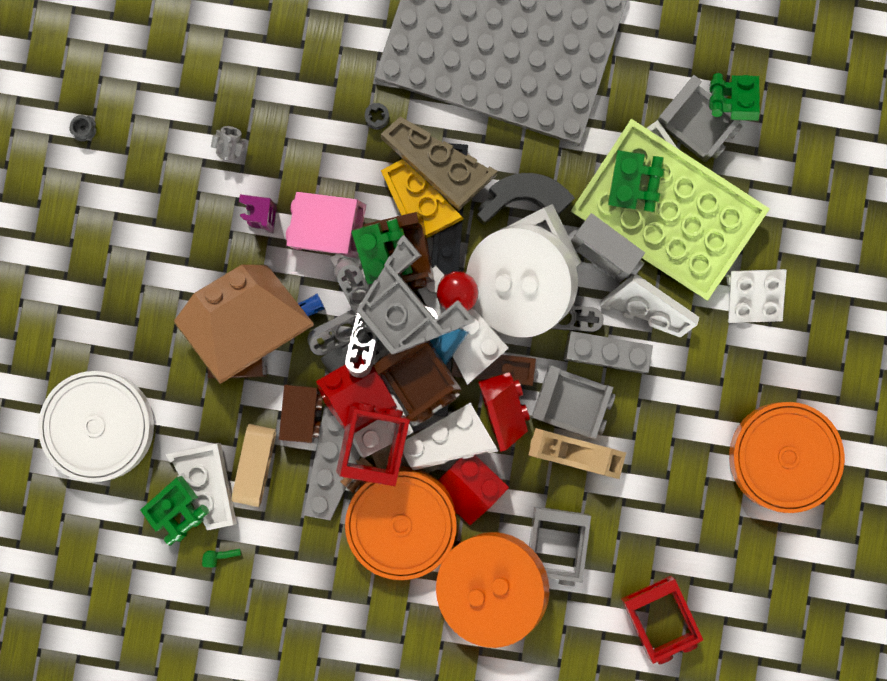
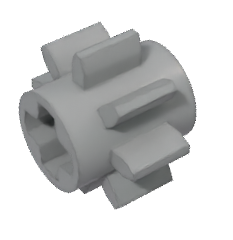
(228, 143)

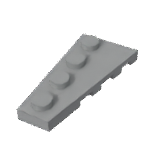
(325, 485)

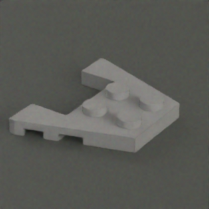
(397, 312)

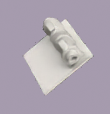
(756, 295)

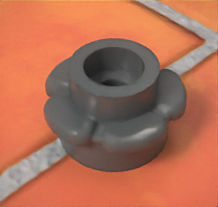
(79, 121)

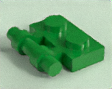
(744, 97)
(627, 180)
(373, 249)
(168, 504)

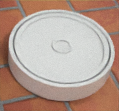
(523, 280)
(95, 426)

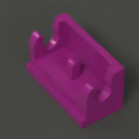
(261, 212)

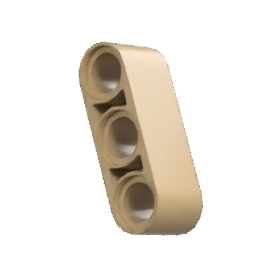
(254, 465)

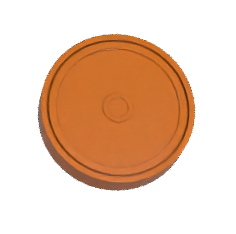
(787, 457)
(401, 528)
(492, 589)

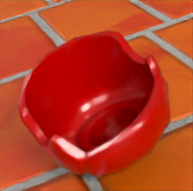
(458, 287)

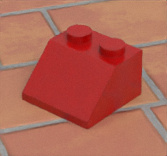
(342, 389)
(504, 409)
(472, 487)

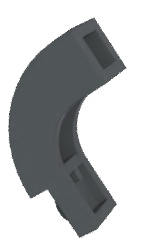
(524, 187)

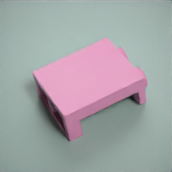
(325, 223)

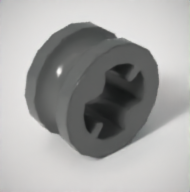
(375, 107)

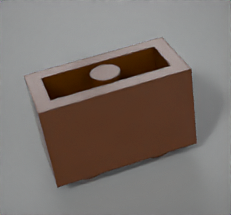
(300, 414)

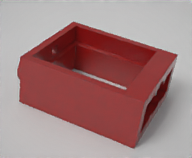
(366, 473)
(649, 594)

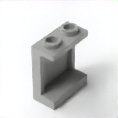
(693, 124)
(573, 403)

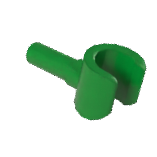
(210, 557)

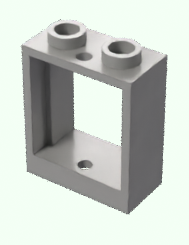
(607, 249)
(566, 517)

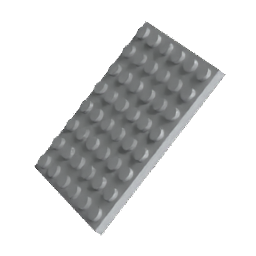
(505, 58)

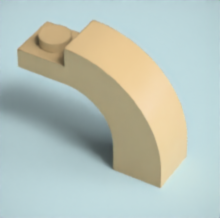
(577, 453)

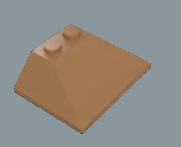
(240, 319)

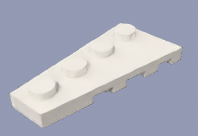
(481, 344)

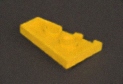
(415, 194)

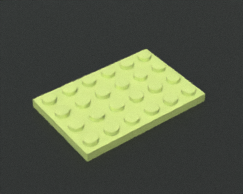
(695, 224)

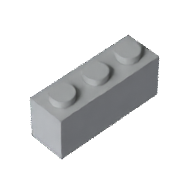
(608, 352)

